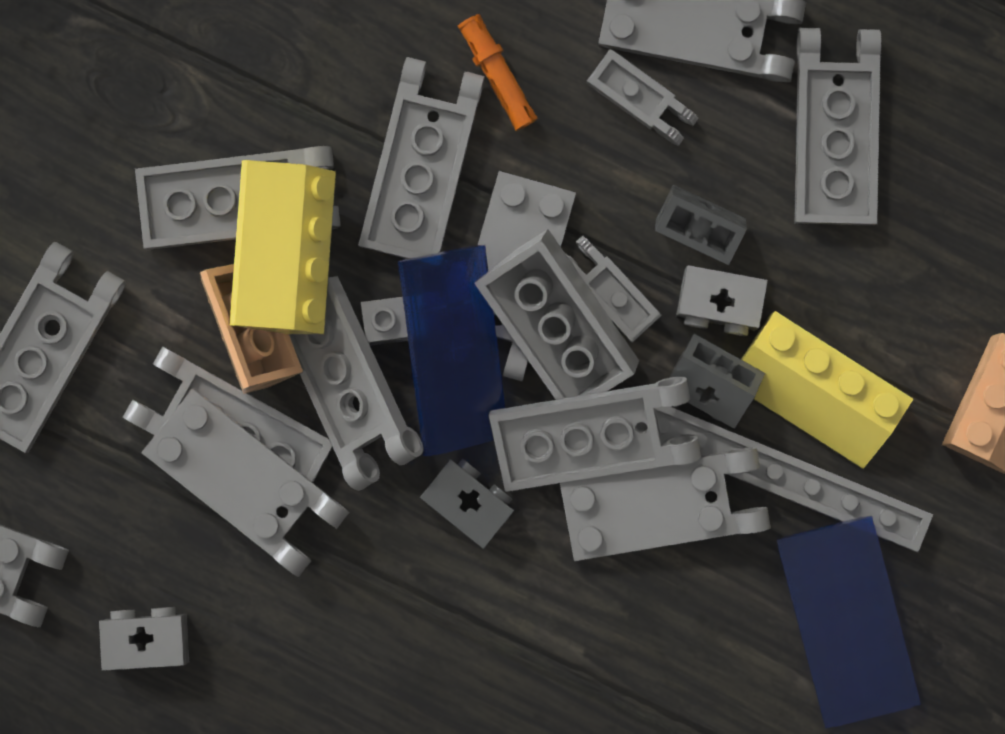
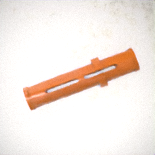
(493, 64)

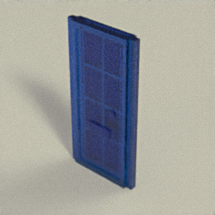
(451, 348)
(848, 621)

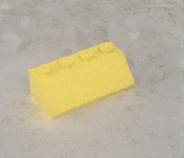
(282, 247)
(824, 390)

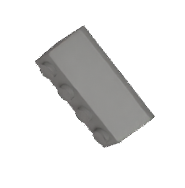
(557, 320)

